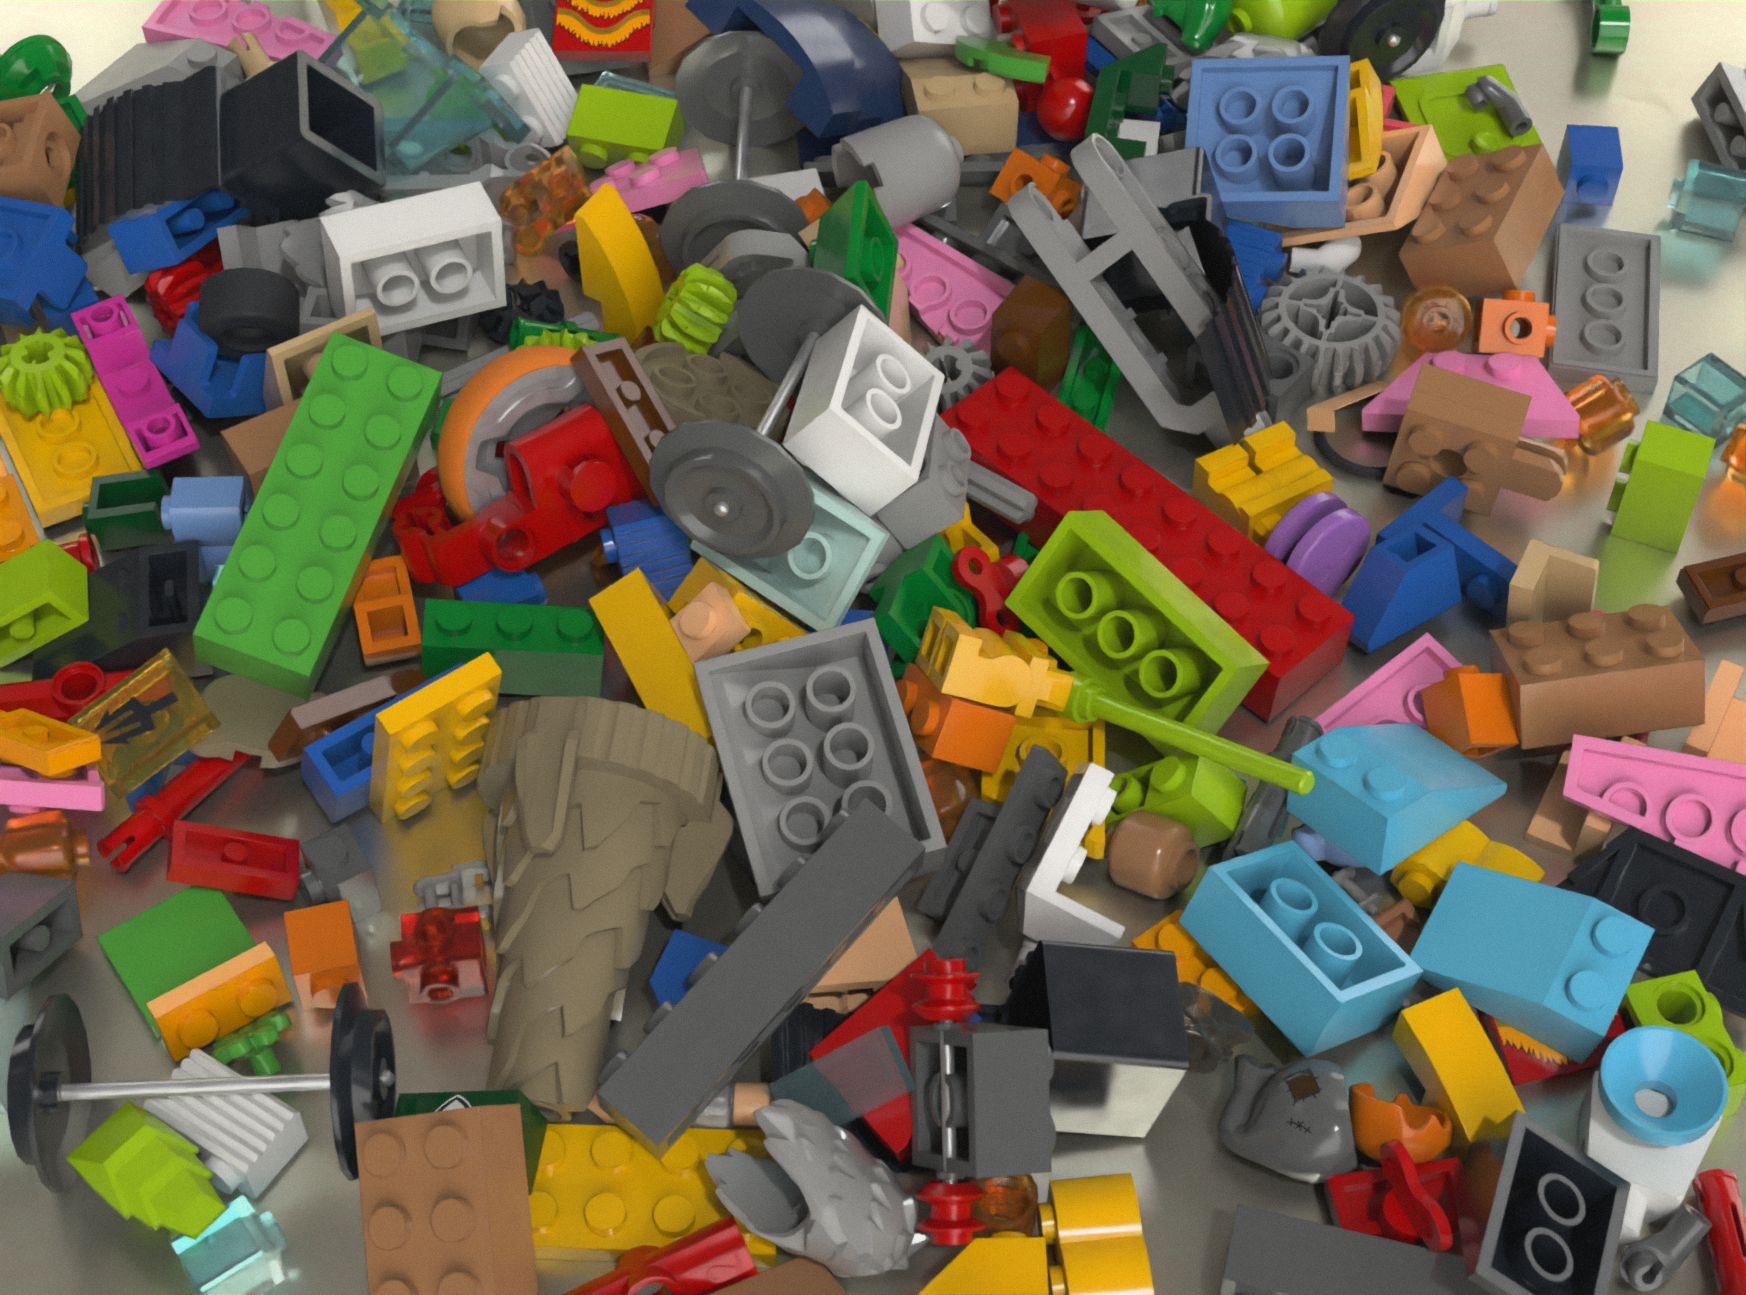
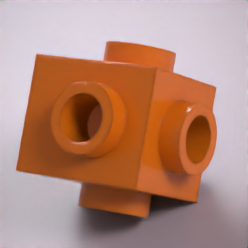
(1046, 172)
(1495, 317)

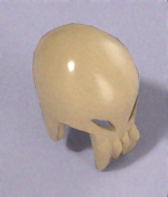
(475, 26)

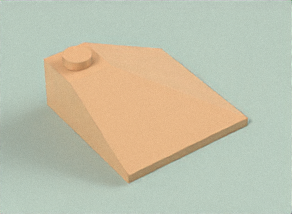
(1386, 199)

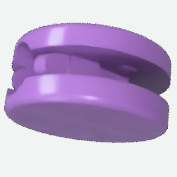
(1321, 540)

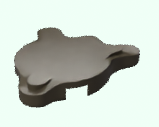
(248, 719)

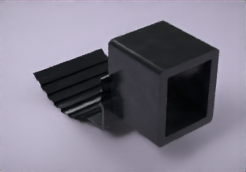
(267, 141)
(1190, 202)
(1108, 1020)

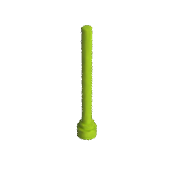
(1091, 702)

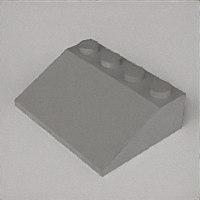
(813, 733)

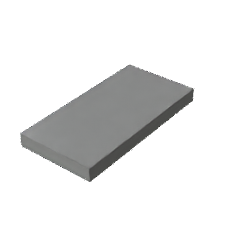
(1605, 306)

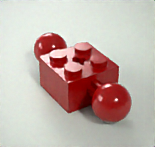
(1053, 31)

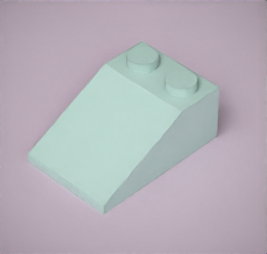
(821, 573)

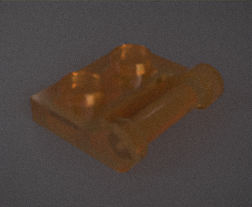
(560, 192)

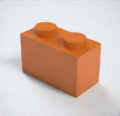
(954, 726)

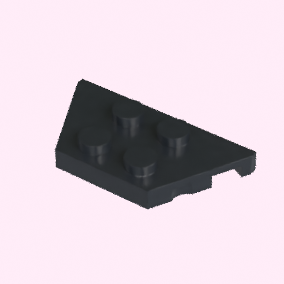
(1688, 902)

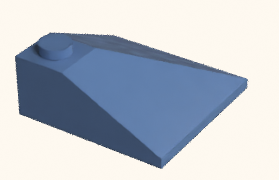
(1275, 136)

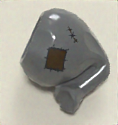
(1290, 1118)

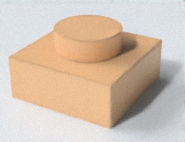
(709, 624)

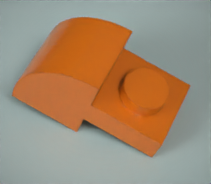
(387, 613)

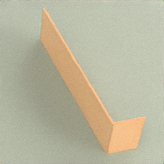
(1321, 415)

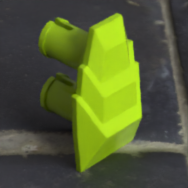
(148, 1173)

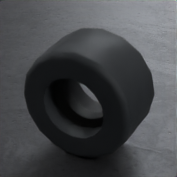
(248, 310)

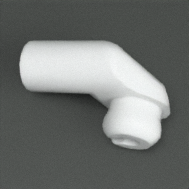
(1332, 255)

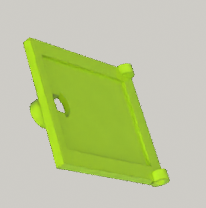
(1458, 126)

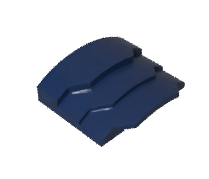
(847, 68)

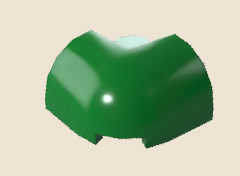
(909, 591)

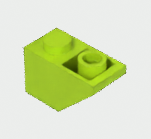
(1185, 790)

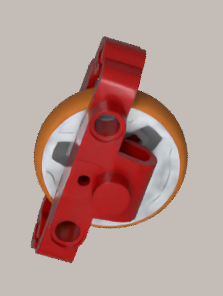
(520, 472)

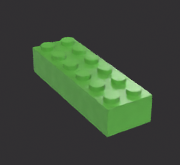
(318, 517)

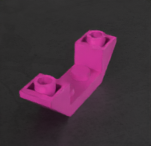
(133, 383)

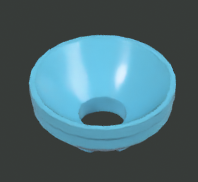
(1668, 1063)

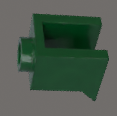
(127, 509)

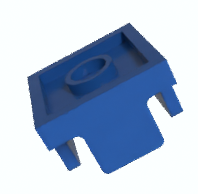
(36, 258)
(210, 380)

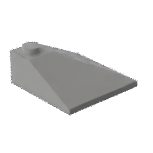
(153, 65)

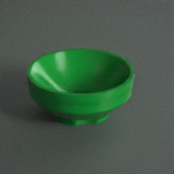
(34, 65)

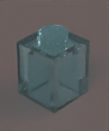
(1708, 200)
(1708, 399)
(235, 1253)

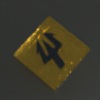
(146, 722)

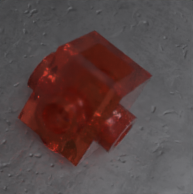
(441, 955)

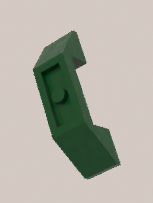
(1130, 86)

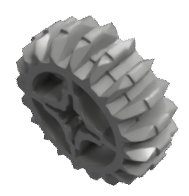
(1359, 318)

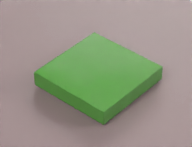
(174, 944)

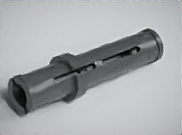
(1268, 803)

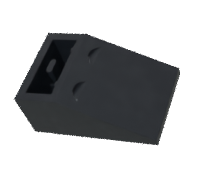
(136, 612)

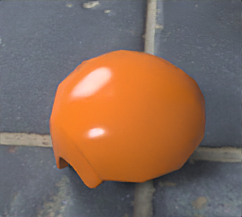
(1419, 1127)

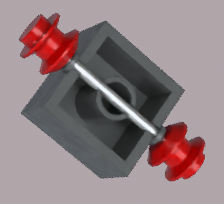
(976, 1101)

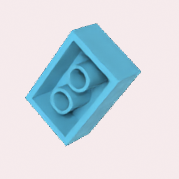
(1299, 947)

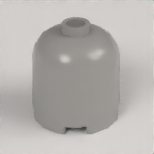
(906, 163)

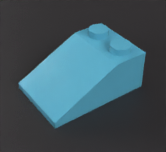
(1388, 790)
(1532, 955)

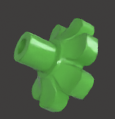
(254, 1043)

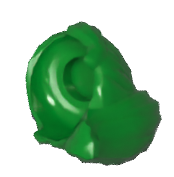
(1196, 19)

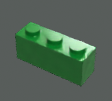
(535, 646)

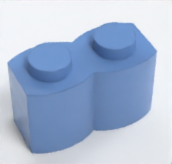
(207, 512)

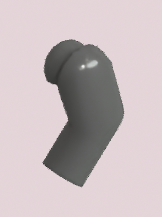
(1504, 100)
(1659, 1256)

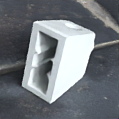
(1656, 1172)

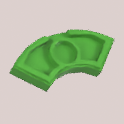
(1002, 59)

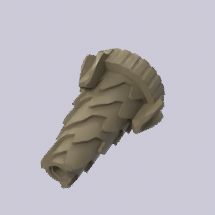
(583, 839)

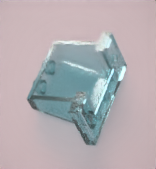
(424, 95)

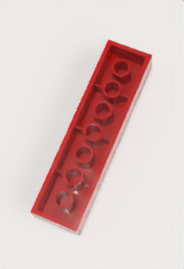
(1076, 467)

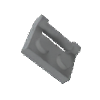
(1137, 28)

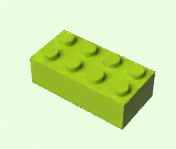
(1134, 625)

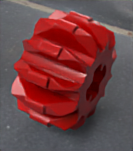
(171, 291)

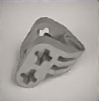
(742, 260)

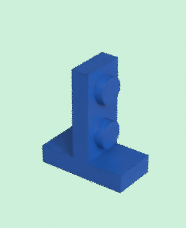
(1481, 569)

